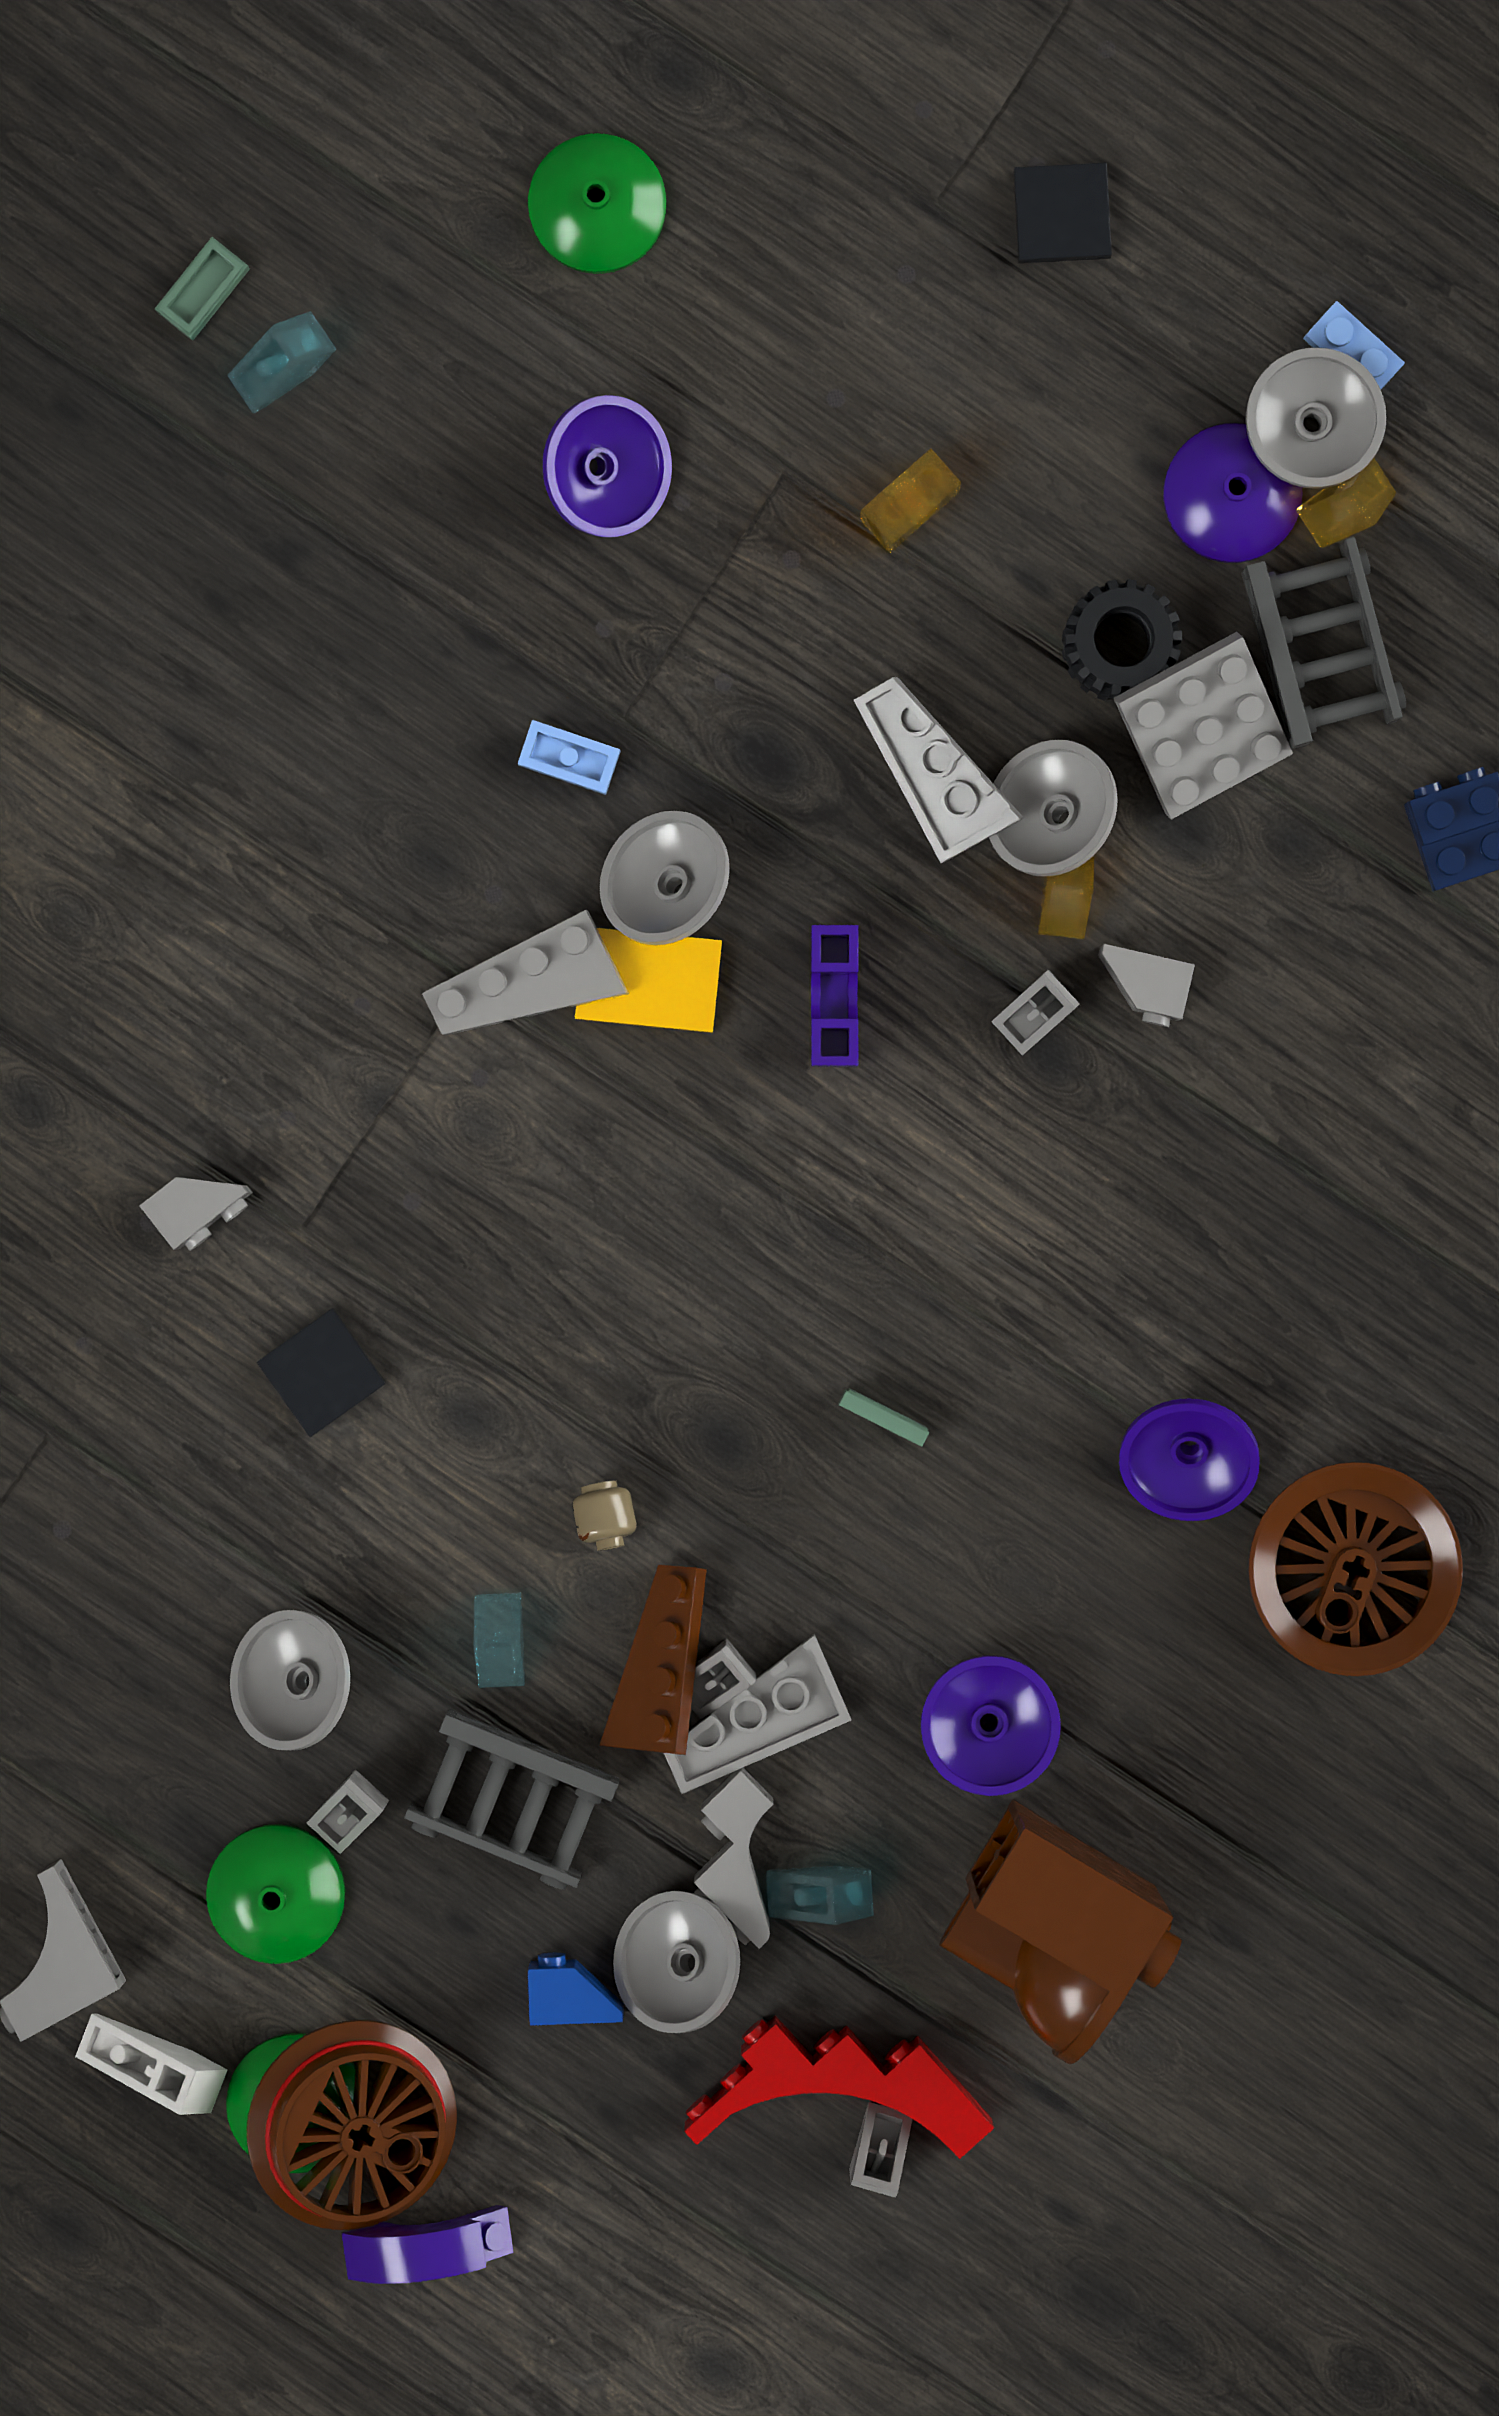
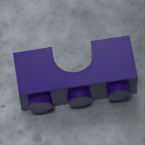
(834, 996)

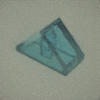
(499, 1640)

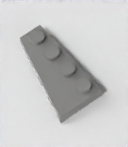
(939, 780)
(540, 975)
(776, 1712)

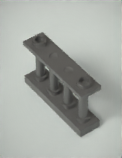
(1277, 632)
(505, 1753)

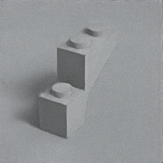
(730, 1874)

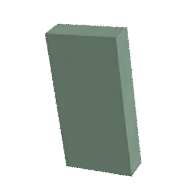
(202, 288)
(884, 1416)

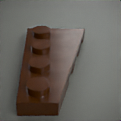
(659, 1675)

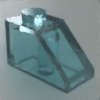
(281, 360)
(820, 1894)

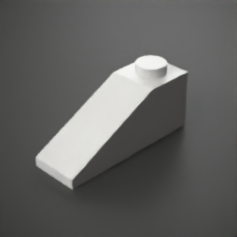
(152, 2066)

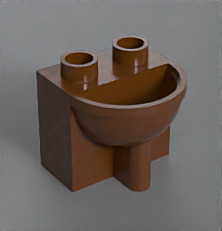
(1060, 1929)

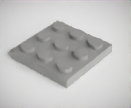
(1203, 725)

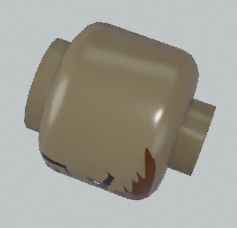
(604, 1515)

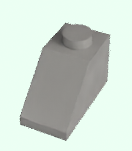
(1149, 982)

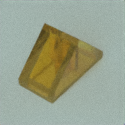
(1347, 507)
(1067, 902)

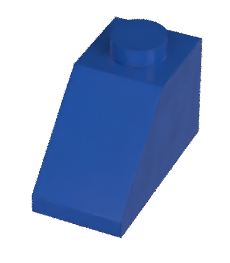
(568, 1993)

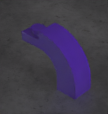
(427, 2251)

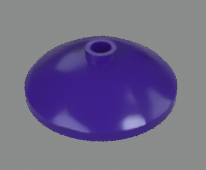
(630, 459)
(1209, 515)
(1186, 1479)
(995, 1758)

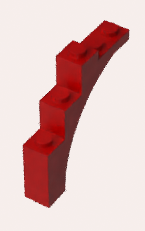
(910, 2083)

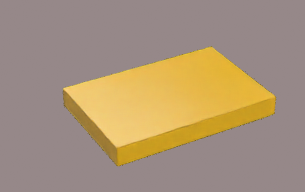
(665, 984)

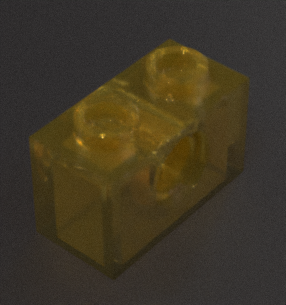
(910, 500)

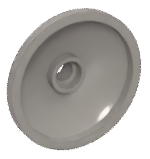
(1333, 392)
(1044, 785)
(650, 864)
(272, 1675)
(654, 1959)

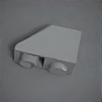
(190, 1206)

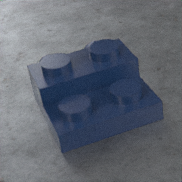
(1457, 828)

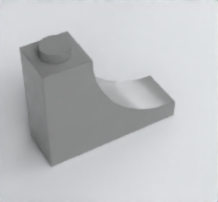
(72, 1967)

